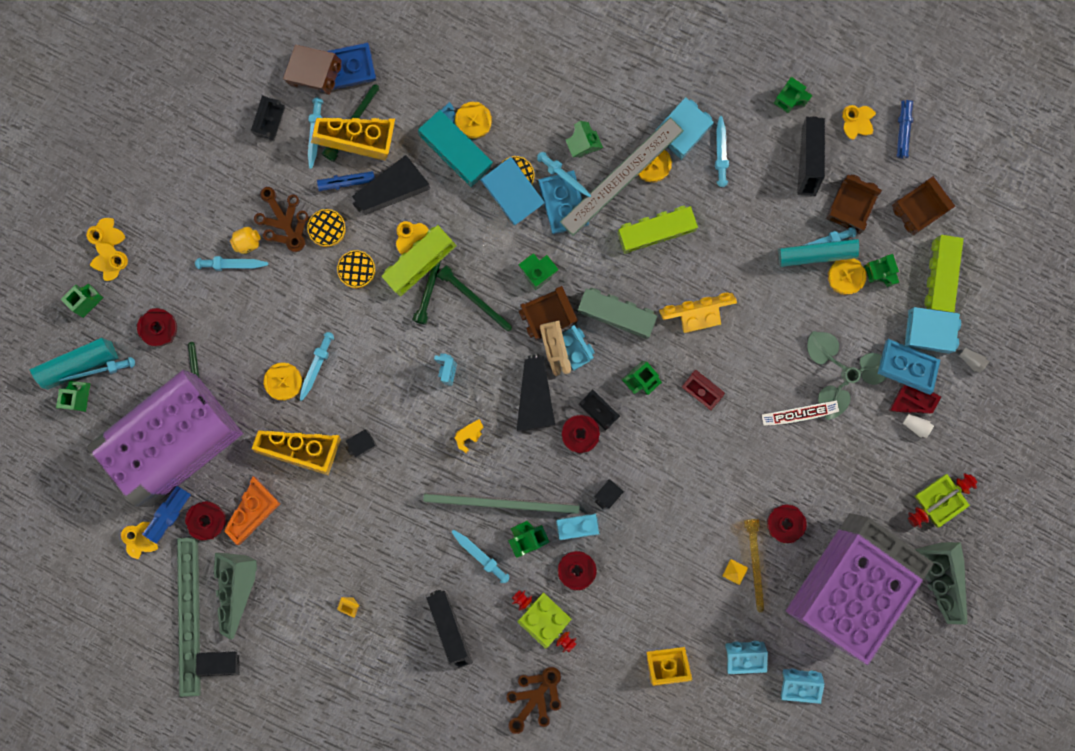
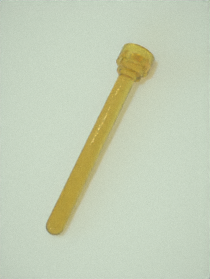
(752, 527)

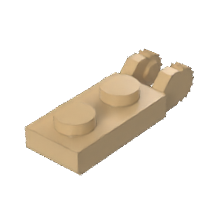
(555, 347)

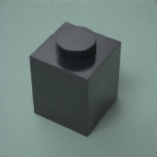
(360, 444)
(608, 494)

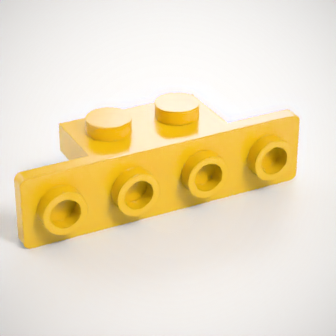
(699, 313)

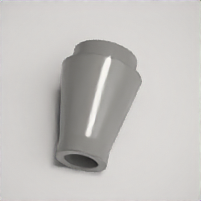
(974, 360)

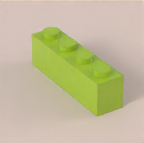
(657, 230)
(418, 260)
(944, 273)

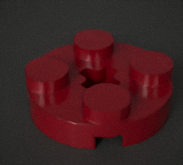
(150, 319)
(591, 433)
(794, 516)
(195, 525)
(568, 563)

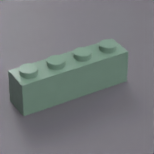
(616, 313)

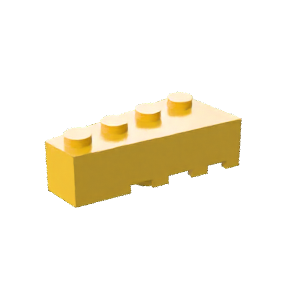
(355, 135)
(303, 450)

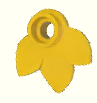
(860, 123)
(107, 233)
(405, 241)
(107, 261)
(139, 543)

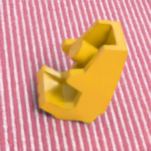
(470, 431)

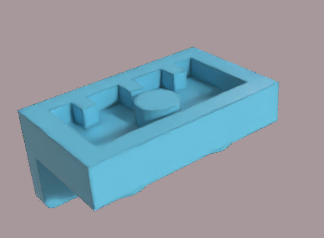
(576, 348)
(447, 371)
(746, 657)
(802, 686)

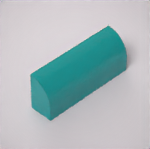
(455, 148)
(818, 252)
(74, 362)

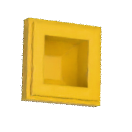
(734, 571)
(348, 606)

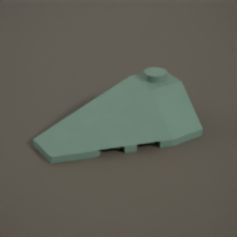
(947, 579)
(235, 583)

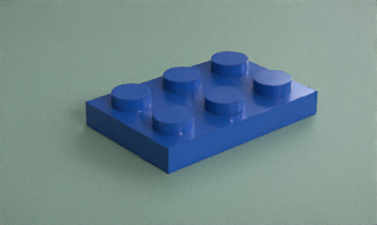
(355, 66)

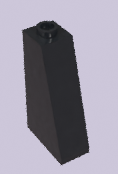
(811, 156)
(390, 187)
(535, 398)
(449, 630)

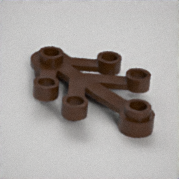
(283, 222)
(536, 696)

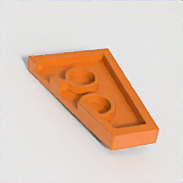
(254, 508)

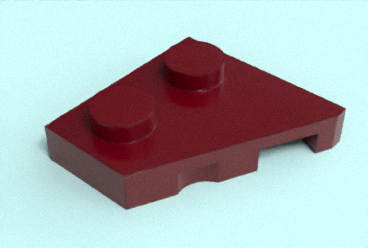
(914, 401)

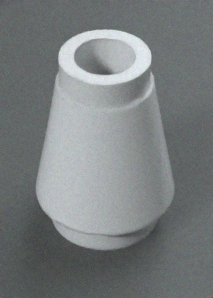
(918, 425)

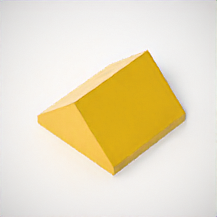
(668, 666)

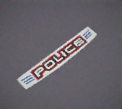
(800, 414)

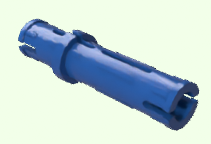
(904, 128)
(345, 181)

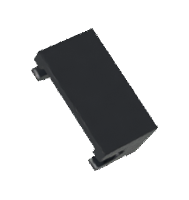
(267, 118)
(599, 410)
(217, 664)

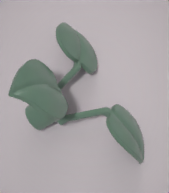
(822, 347)

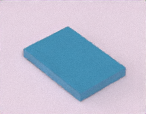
(512, 191)
(559, 199)
(909, 366)

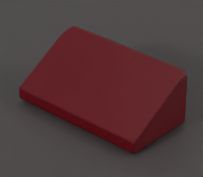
(703, 390)

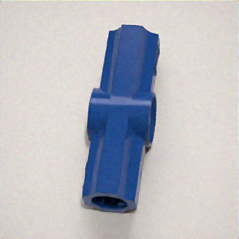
(166, 514)

